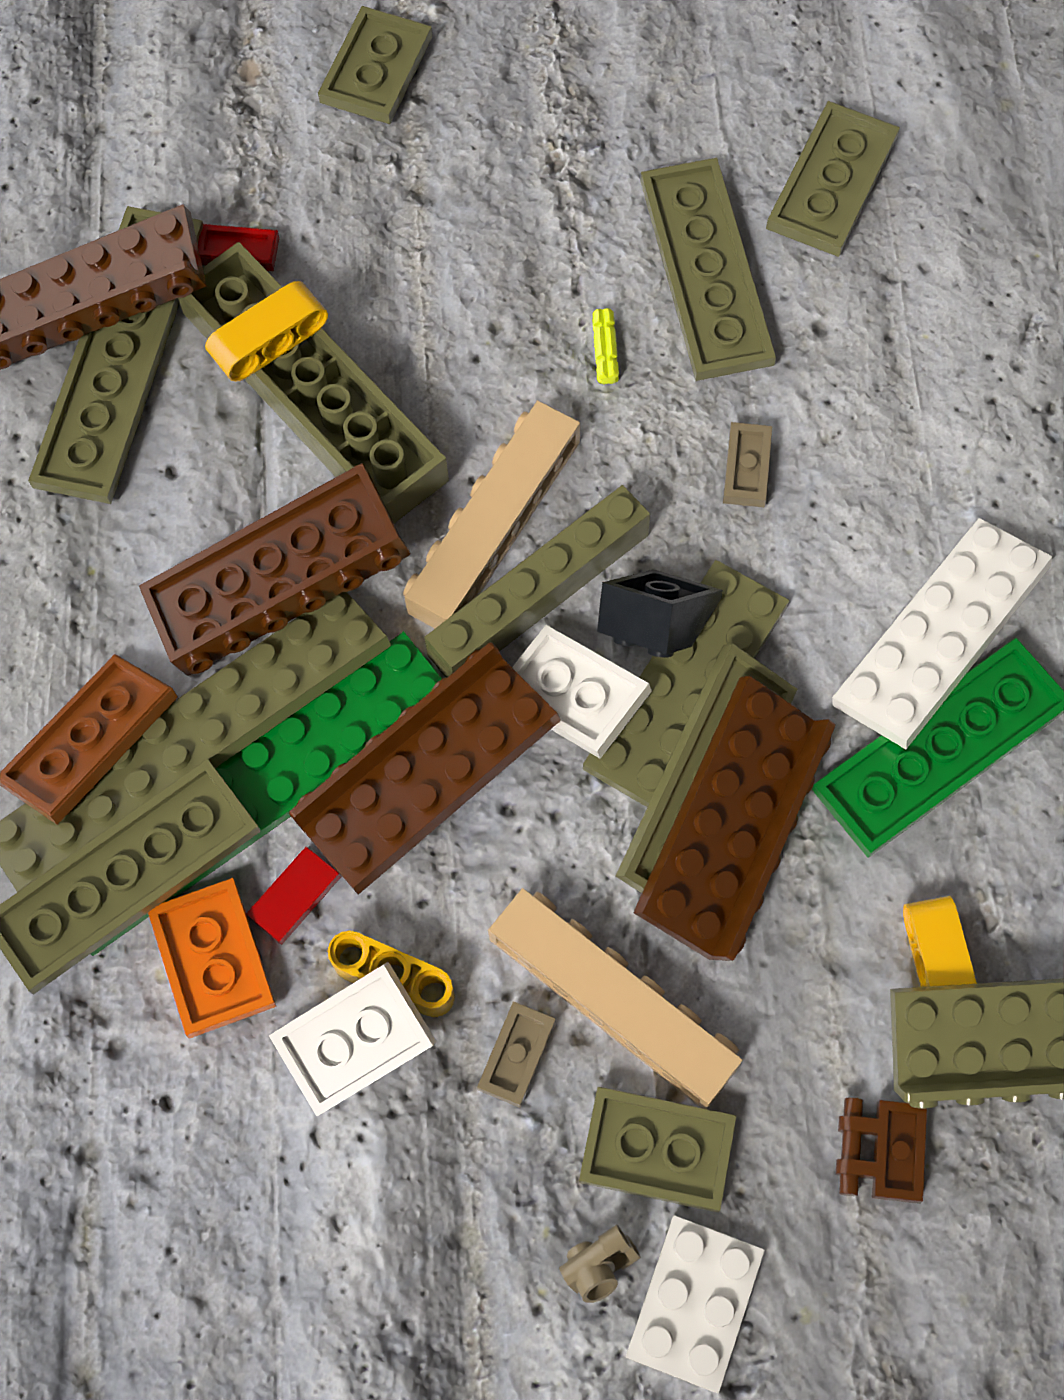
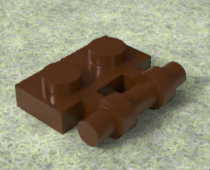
(897, 1150)

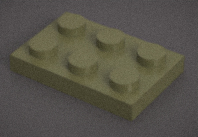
(375, 64)
(658, 1149)

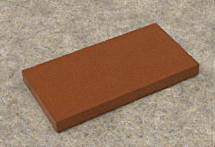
(86, 738)

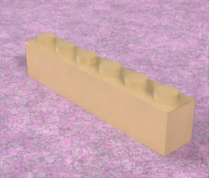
(493, 516)
(614, 998)

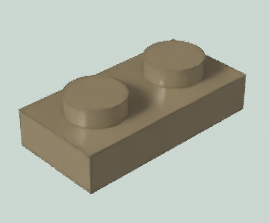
(747, 464)
(516, 1054)

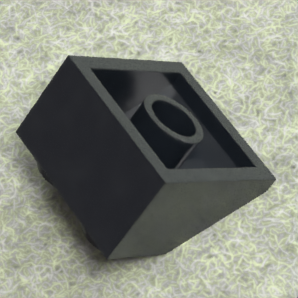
(655, 611)

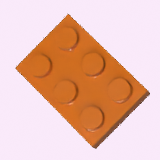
(211, 958)

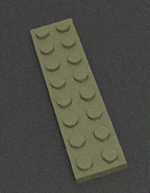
(103, 399)

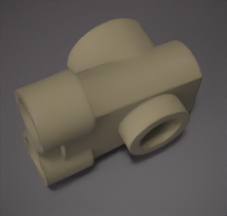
(592, 1265)

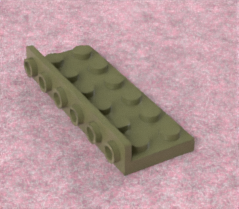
(978, 1042)

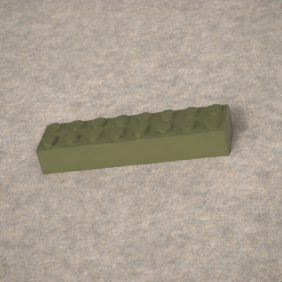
(324, 393)

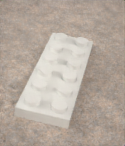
(941, 633)

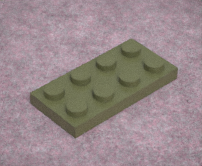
(832, 178)

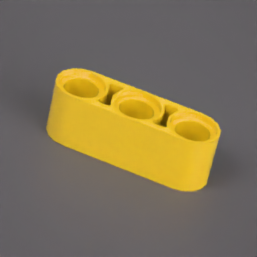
(266, 331)
(938, 943)
(374, 954)

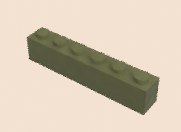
(541, 581)

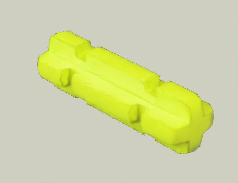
(605, 346)

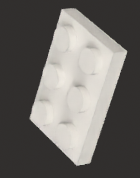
(583, 688)
(352, 1039)
(695, 1304)

